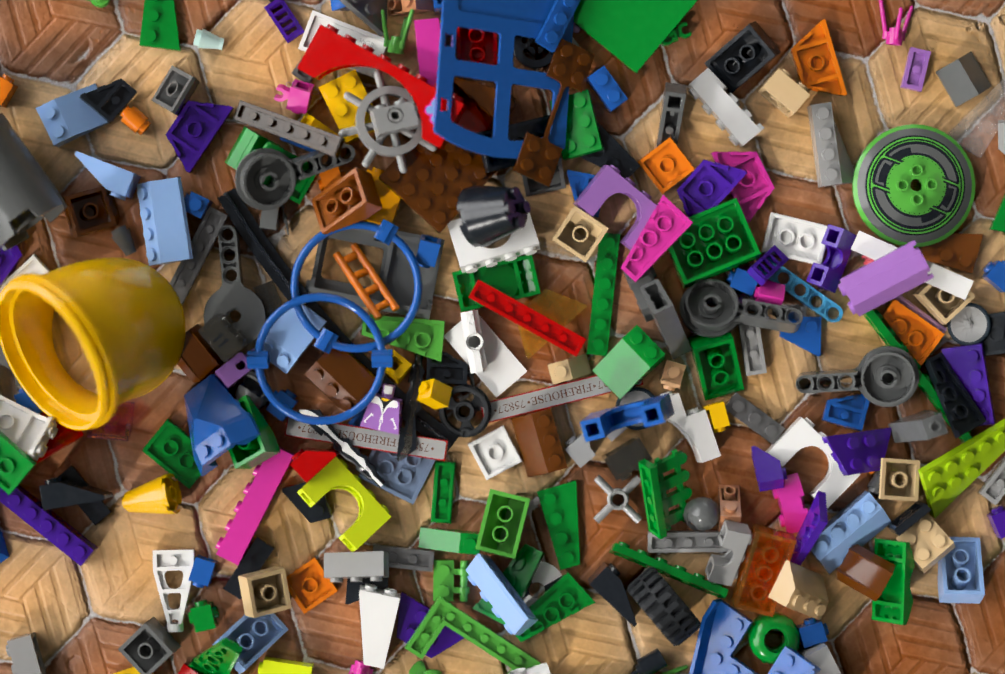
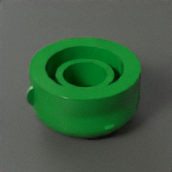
(759, 629)

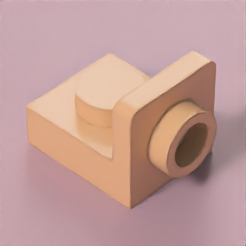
(672, 375)

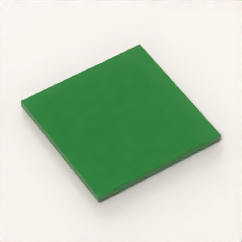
(631, 27)

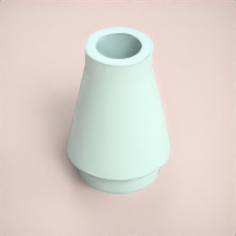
(207, 40)

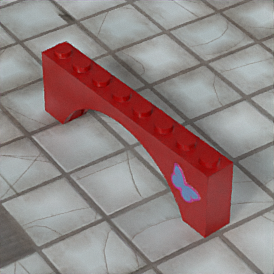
(334, 52)

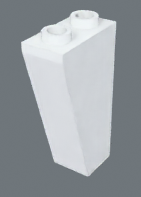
(378, 617)

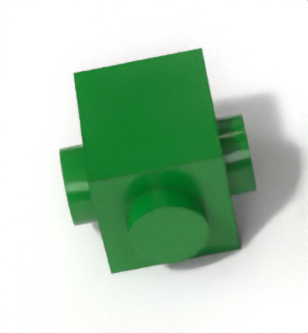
(203, 616)

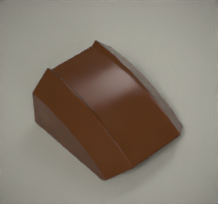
(91, 211)
(198, 357)
(865, 572)

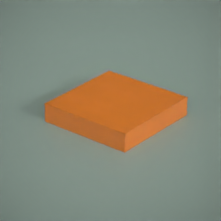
(666, 165)
(309, 585)

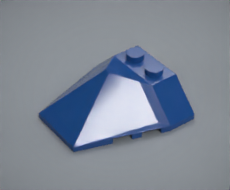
(216, 422)

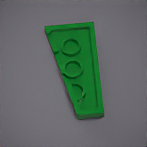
(561, 516)

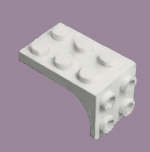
(26, 428)

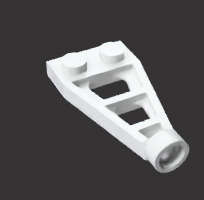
(171, 561)

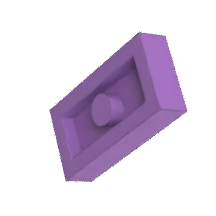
(915, 69)

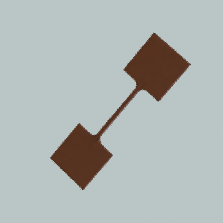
(537, 155)

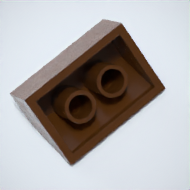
(341, 378)
(539, 442)

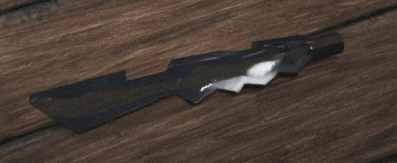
(407, 435)

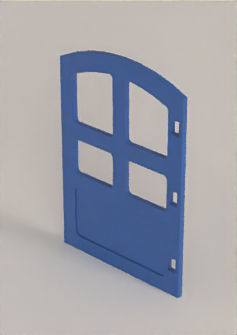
(508, 20)

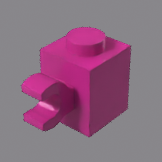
(298, 96)

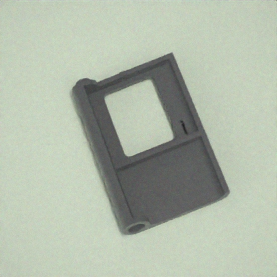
(394, 272)

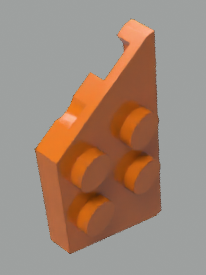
(817, 62)

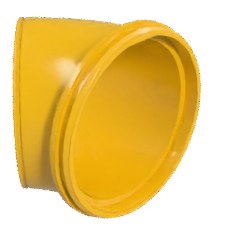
(122, 317)

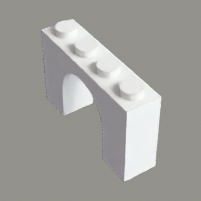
(471, 258)
(801, 435)

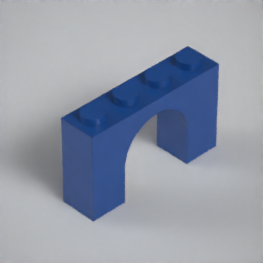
(646, 411)

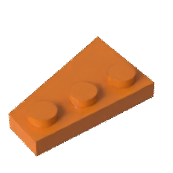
(913, 330)

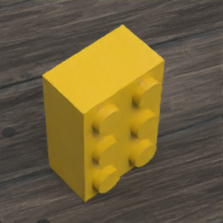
(341, 109)

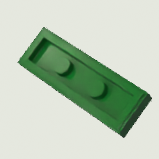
(443, 492)

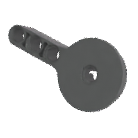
(283, 172)
(233, 293)
(730, 311)
(868, 377)

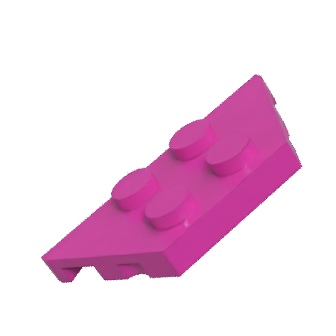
(754, 186)

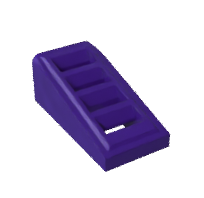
(274, 4)
(758, 275)

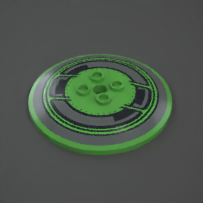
(884, 190)

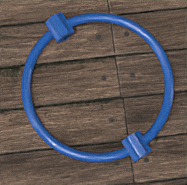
(326, 339)
(260, 359)

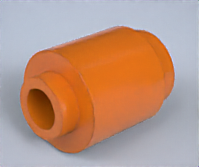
(135, 120)

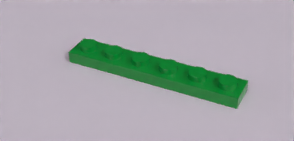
(603, 294)
(677, 573)

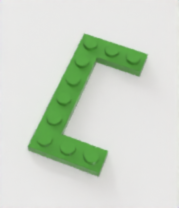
(445, 614)

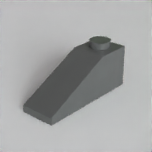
(671, 112)

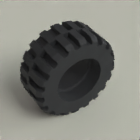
(663, 606)

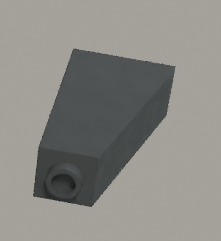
(665, 318)
(918, 427)

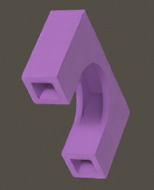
(607, 183)

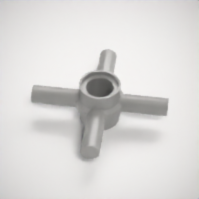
(624, 505)

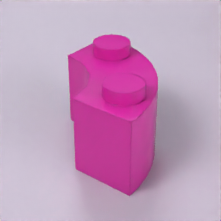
(791, 504)

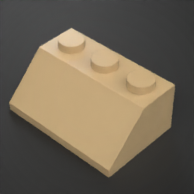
(800, 590)

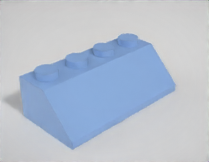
(164, 221)
(851, 526)
(500, 594)

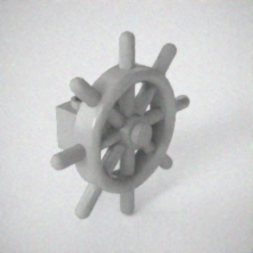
(387, 121)

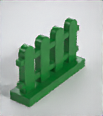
(655, 487)

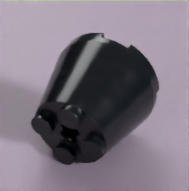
(491, 213)

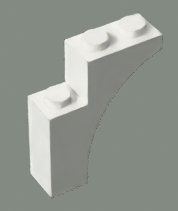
(695, 428)

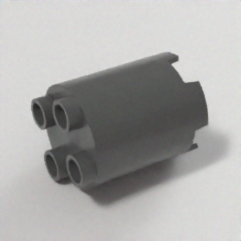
(24, 189)

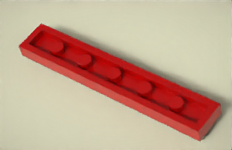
(527, 317)

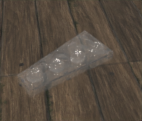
(981, 123)

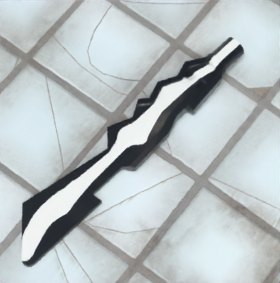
(345, 448)

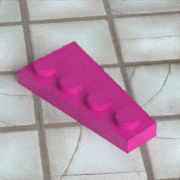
(658, 235)

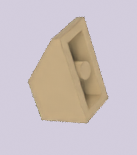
(569, 369)

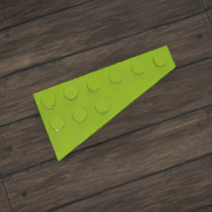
(955, 470)

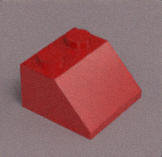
(311, 461)

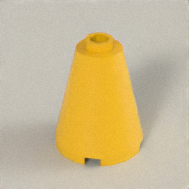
(155, 497)

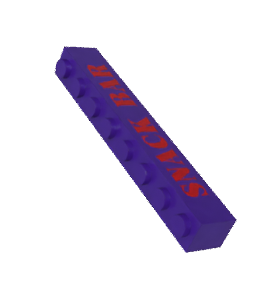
(49, 524)

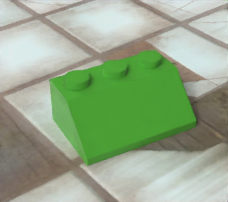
(502, 524)

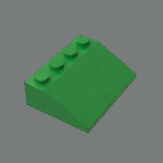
(713, 244)

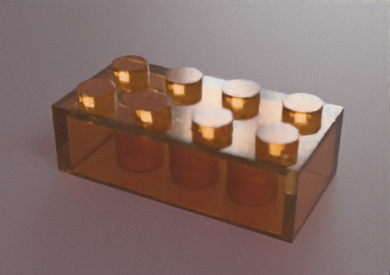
(761, 569)

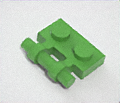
(444, 580)

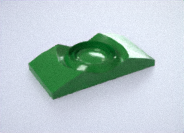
(512, 278)
(896, 599)

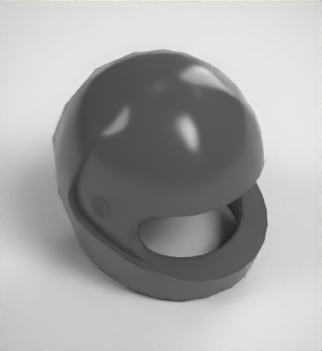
(251, 388)
(702, 513)

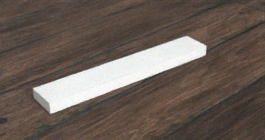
(943, 278)

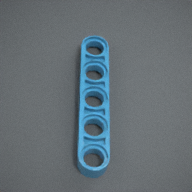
(809, 293)

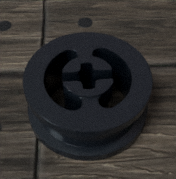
(519, 47)

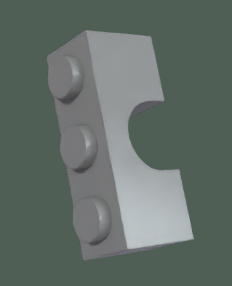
(581, 451)
(725, 567)

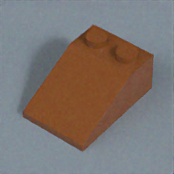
(347, 201)

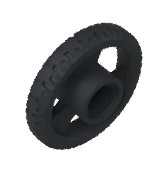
(466, 428)

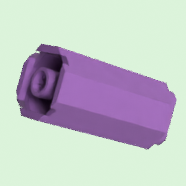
(885, 278)

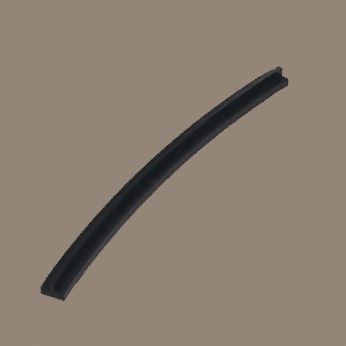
(281, 276)

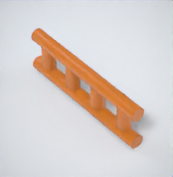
(364, 293)

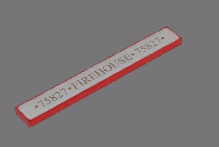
(548, 397)
(370, 439)

